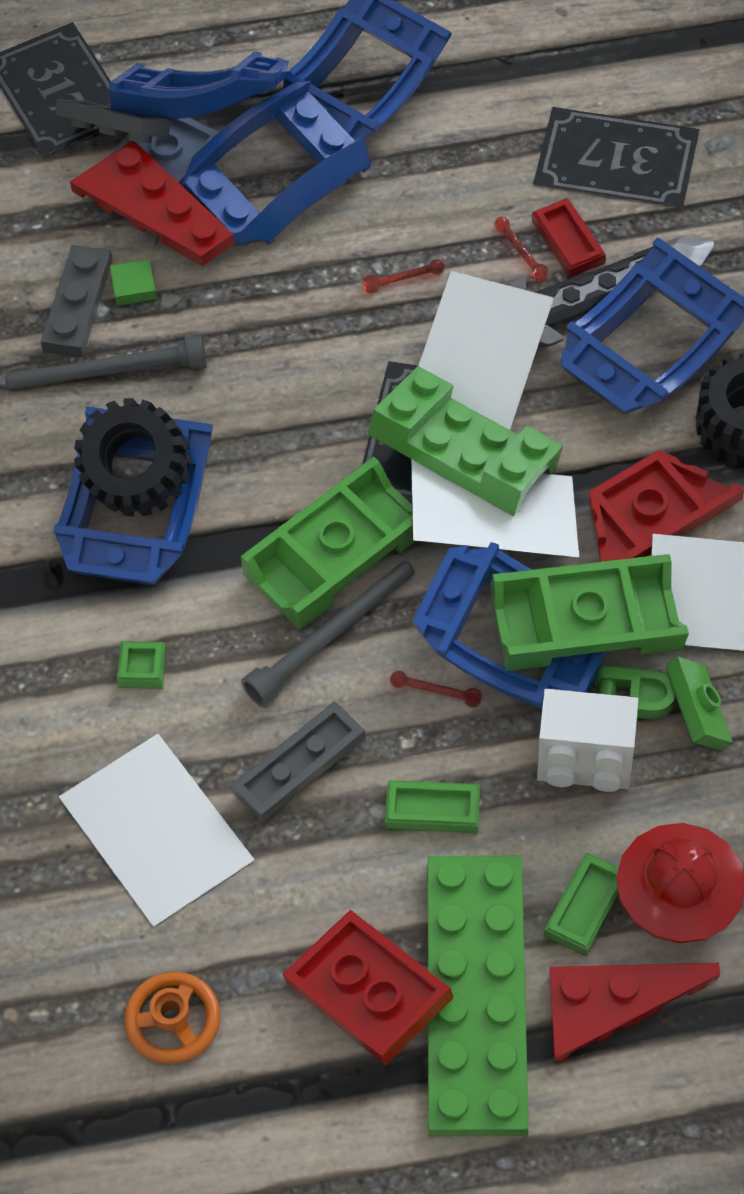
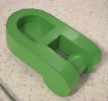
(650, 686)

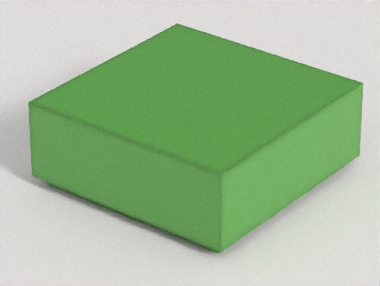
(133, 282)
(141, 665)

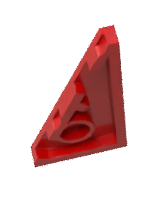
(599, 999)

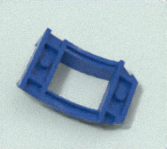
(388, 23)
(193, 93)
(316, 132)
(680, 282)
(124, 555)
(448, 608)

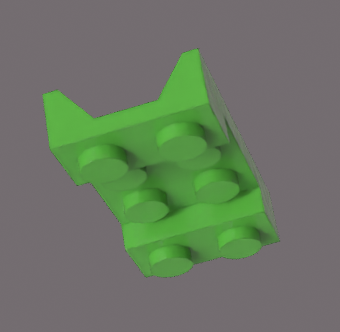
(461, 443)
(330, 544)
(586, 610)

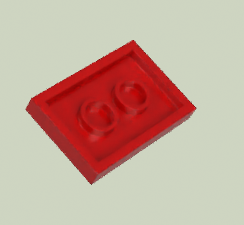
(368, 986)

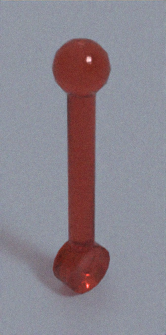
(539, 271)
(372, 283)
(472, 696)

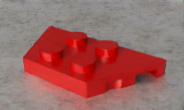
(652, 499)

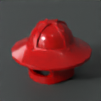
(680, 883)

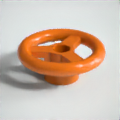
(167, 1000)

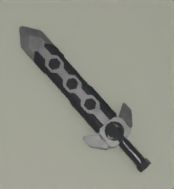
(585, 291)

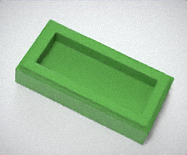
(432, 806)
(584, 905)

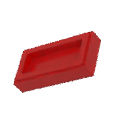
(568, 237)

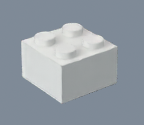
(587, 739)

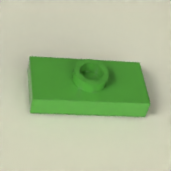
(699, 703)

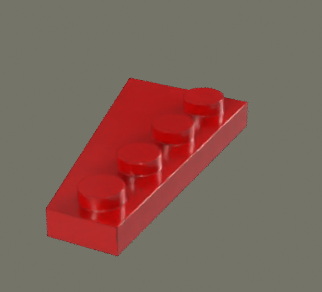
(154, 201)

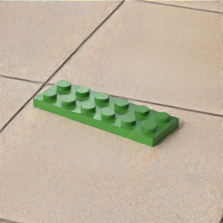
(481, 1034)

